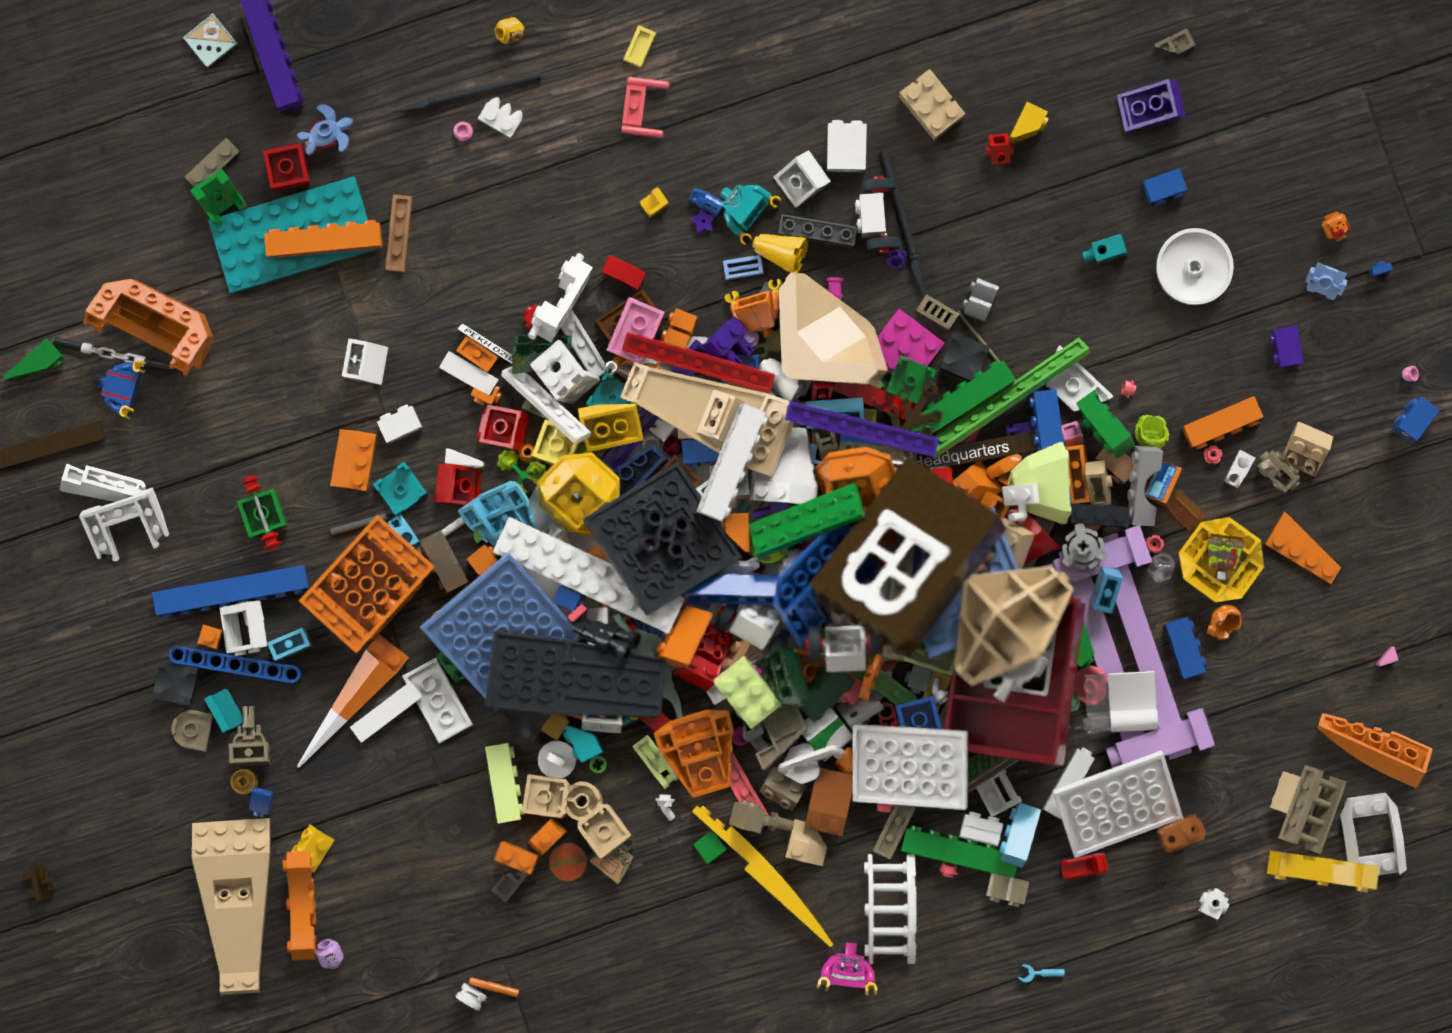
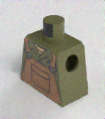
(616, 862)

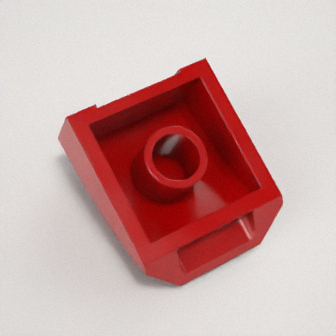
(503, 427)

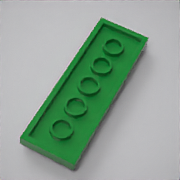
(806, 520)

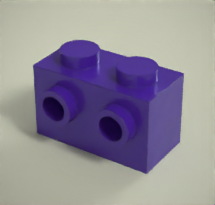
(1287, 347)

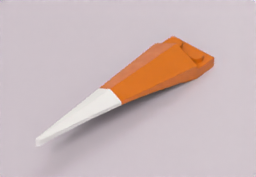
(376, 668)

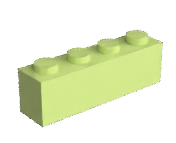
(503, 782)

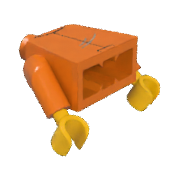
(757, 311)

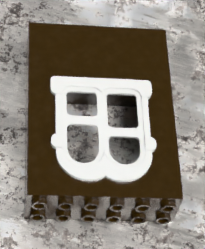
(929, 514)

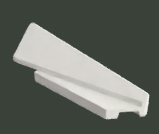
(99, 483)

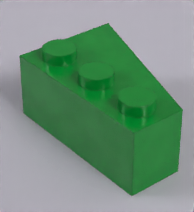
(1104, 425)

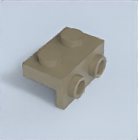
(782, 789)

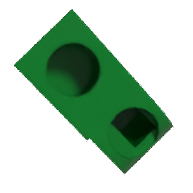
(451, 669)

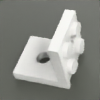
(570, 380)

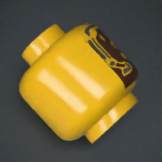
(509, 30)

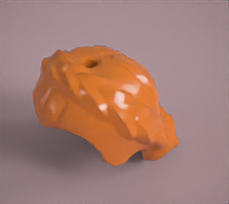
(1224, 621)

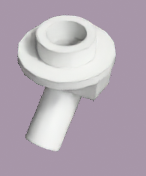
(939, 695)
(665, 802)

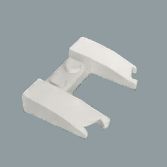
(141, 504)

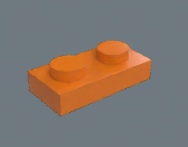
(477, 353)

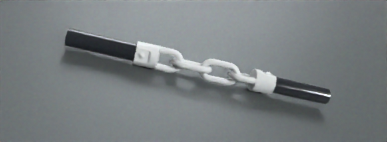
(88, 348)

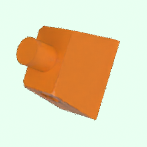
(547, 836)

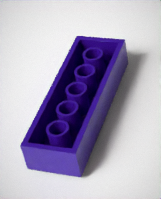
(272, 56)

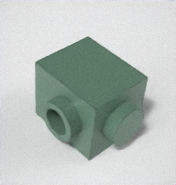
(918, 679)

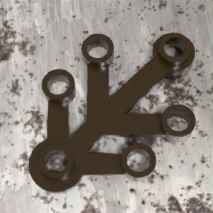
(912, 417)

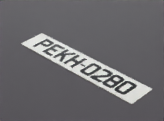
(477, 337)

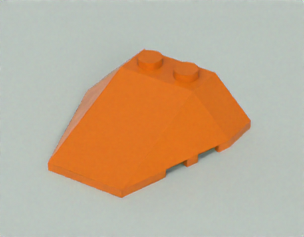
(699, 750)

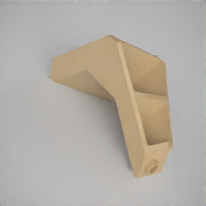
(825, 336)
(1007, 620)

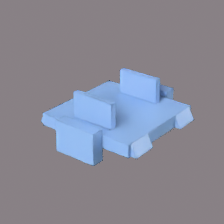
(1326, 281)

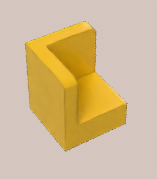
(654, 202)

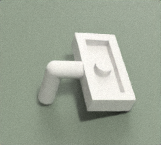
(1020, 496)

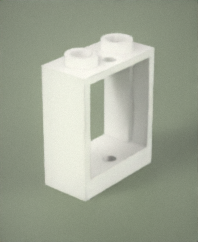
(232, 630)

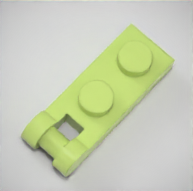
(655, 761)

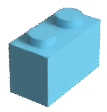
(289, 644)

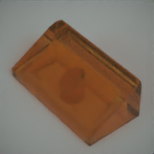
(1185, 510)

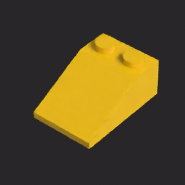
(610, 425)

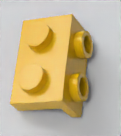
(316, 843)

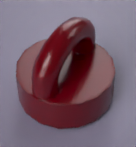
(672, 446)

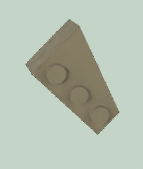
(444, 560)

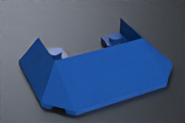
(793, 590)

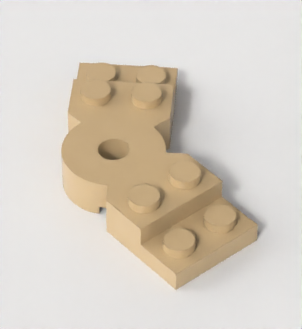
(559, 798)

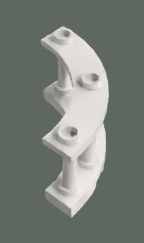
(908, 909)

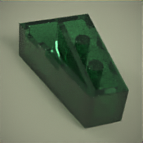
(527, 350)
(785, 676)
(826, 692)

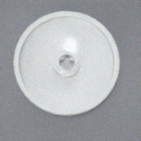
(1194, 266)

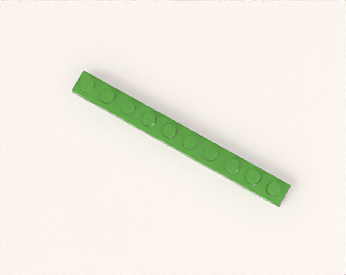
(1011, 395)

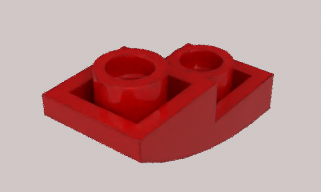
(623, 272)

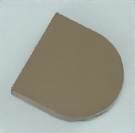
(192, 729)

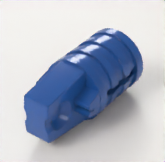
(706, 201)

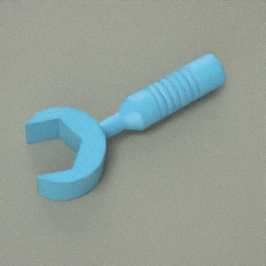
(1044, 973)

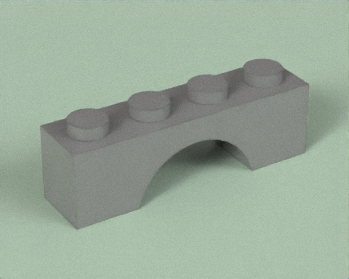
(1145, 462)

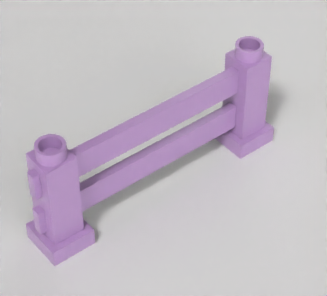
(1173, 735)

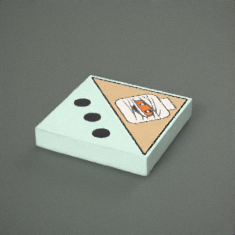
(210, 40)

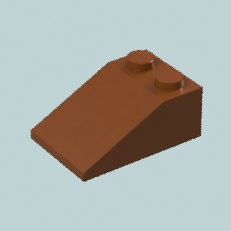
(829, 802)

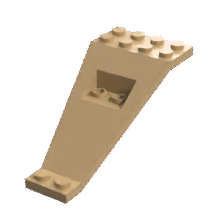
(695, 406)
(234, 861)

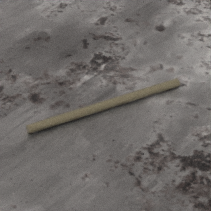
(977, 335)

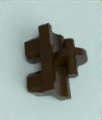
(40, 881)

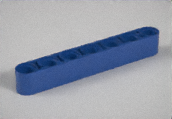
(226, 660)

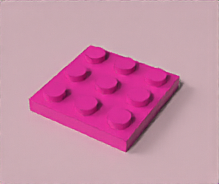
(907, 339)

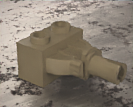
(249, 747)
(750, 817)

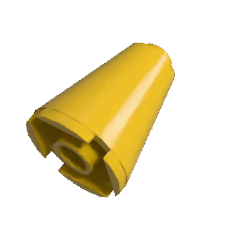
(782, 250)

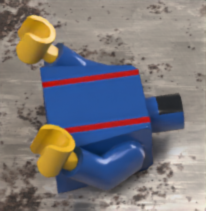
(120, 386)

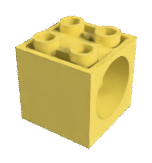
(553, 444)

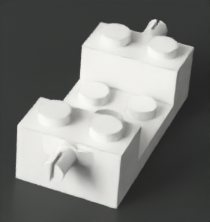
(548, 318)

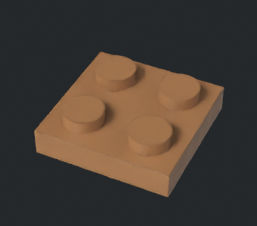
(737, 650)

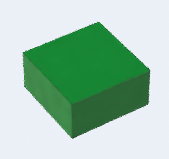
(709, 846)

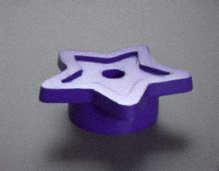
(702, 226)

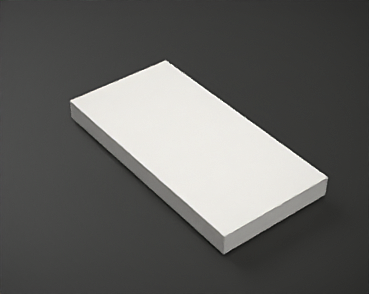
(439, 701)

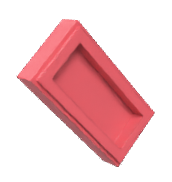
(578, 613)

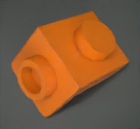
(481, 397)

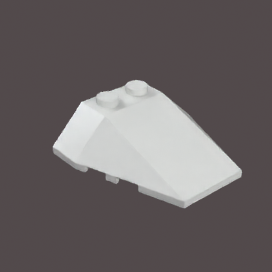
(793, 476)

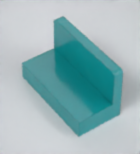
(224, 710)

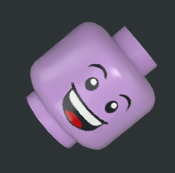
(329, 954)

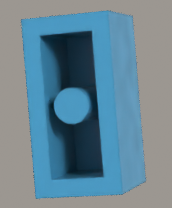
(1106, 589)

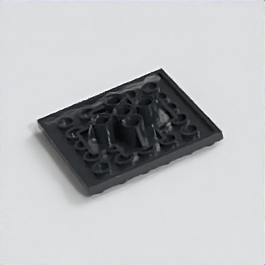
(656, 573)

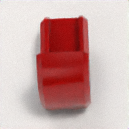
(1084, 866)

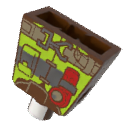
(1224, 553)

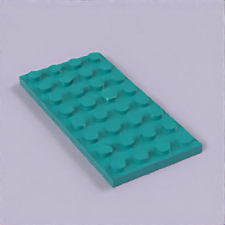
(242, 239)

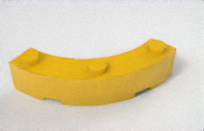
(1323, 870)

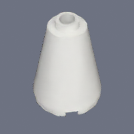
(787, 388)

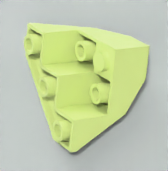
(1051, 474)

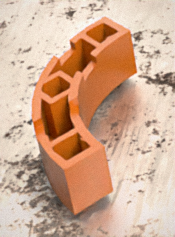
(301, 905)

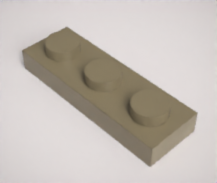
(213, 162)

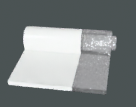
(1120, 702)

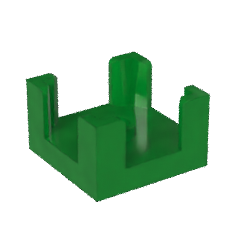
(217, 195)
(911, 377)

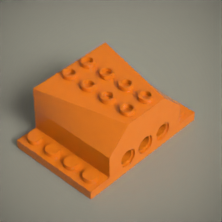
(367, 584)

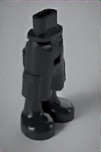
(606, 637)

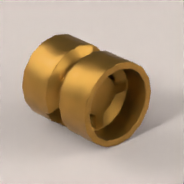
(244, 780)

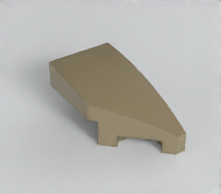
(1177, 43)

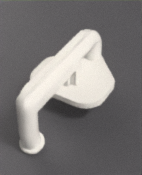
(802, 761)

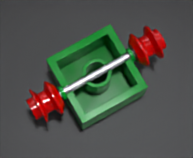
(262, 513)

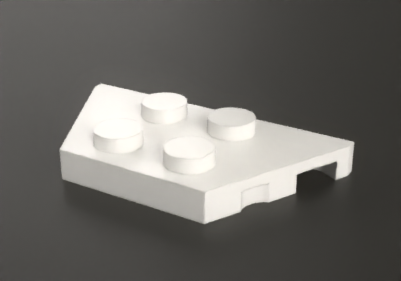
(1075, 384)

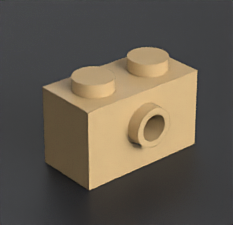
(1098, 483)

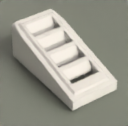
(457, 458)

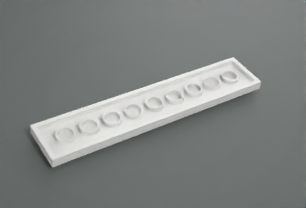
(578, 571)

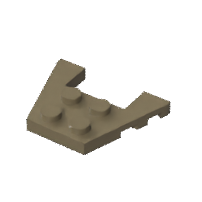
(784, 728)

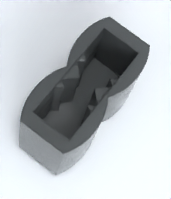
(980, 300)

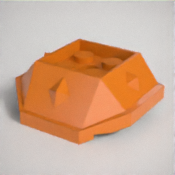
(860, 466)

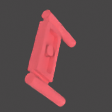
(635, 105)

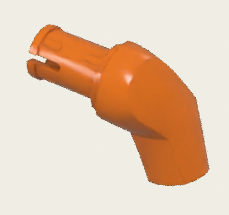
(1004, 466)

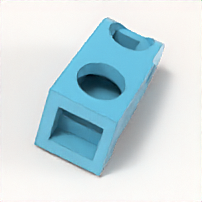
(403, 529)

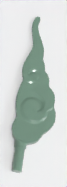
(648, 648)

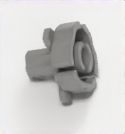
(1081, 537)

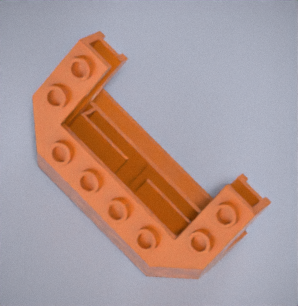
(153, 319)

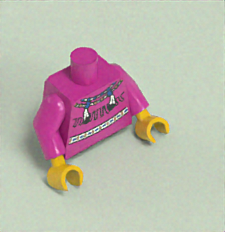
(848, 970)

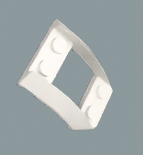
(1368, 806)

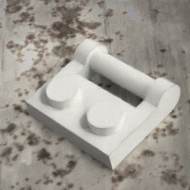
(992, 796)

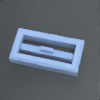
(746, 274)

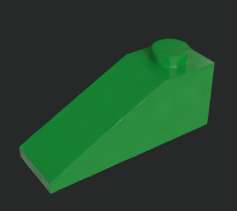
(39, 360)

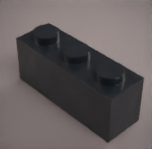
(1099, 515)

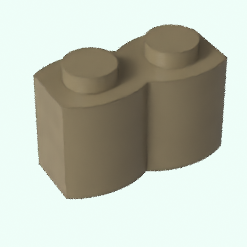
(1008, 889)

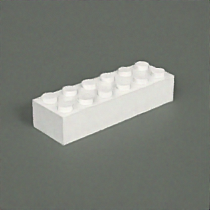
(731, 461)

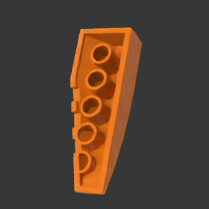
(1385, 752)

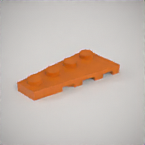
(1301, 549)

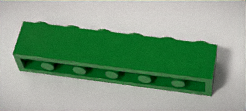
(967, 396)
(956, 851)

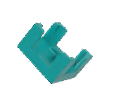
(608, 392)
(400, 489)

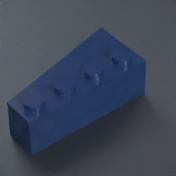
(640, 468)

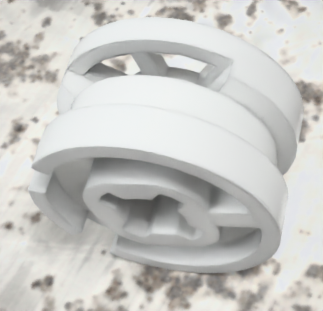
(469, 998)

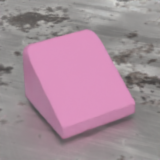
(1072, 434)
(1389, 657)

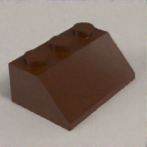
(610, 319)

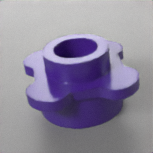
(896, 263)

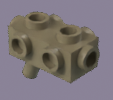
(1274, 466)

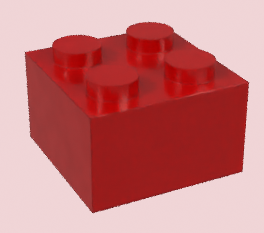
(286, 167)

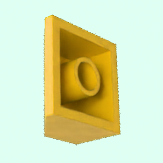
(1029, 123)

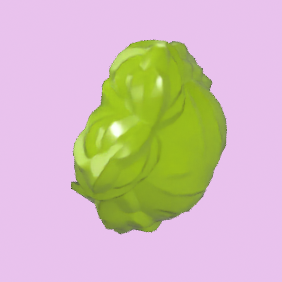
(1151, 431)

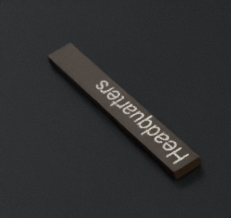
(981, 451)

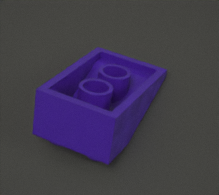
(1151, 105)

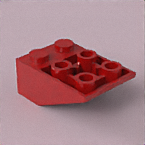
(707, 659)

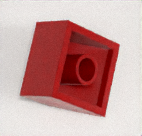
(457, 484)

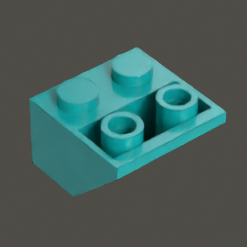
(585, 743)

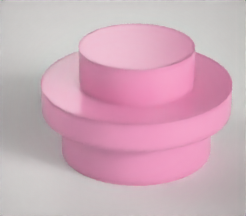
(463, 131)

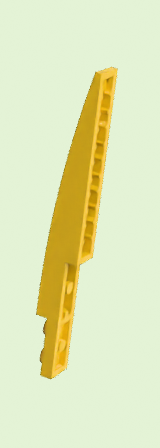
(763, 872)

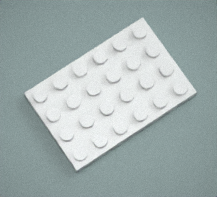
(910, 766)
(1118, 804)

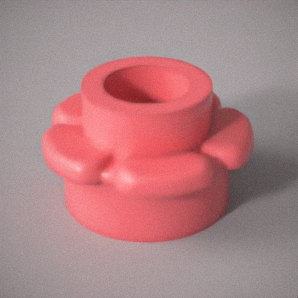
(1128, 388)
(1212, 449)
(1159, 544)
(948, 869)

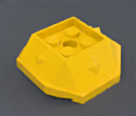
(579, 475)
(1196, 567)

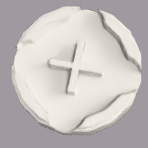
(556, 759)

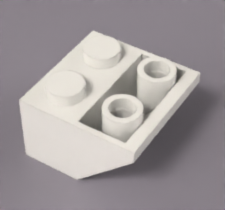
(364, 361)

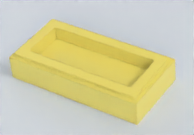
(639, 46)

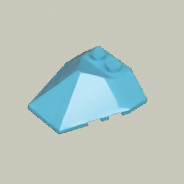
(491, 510)

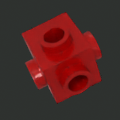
(999, 149)

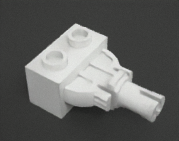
(1019, 675)

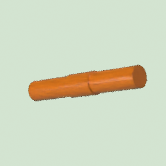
(493, 987)

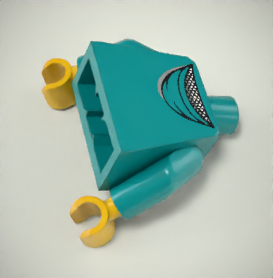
(744, 206)

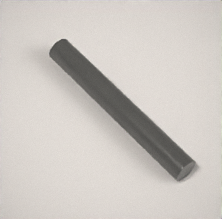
(354, 525)

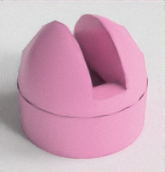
(1410, 374)

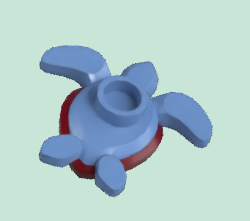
(326, 132)

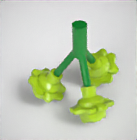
(508, 461)

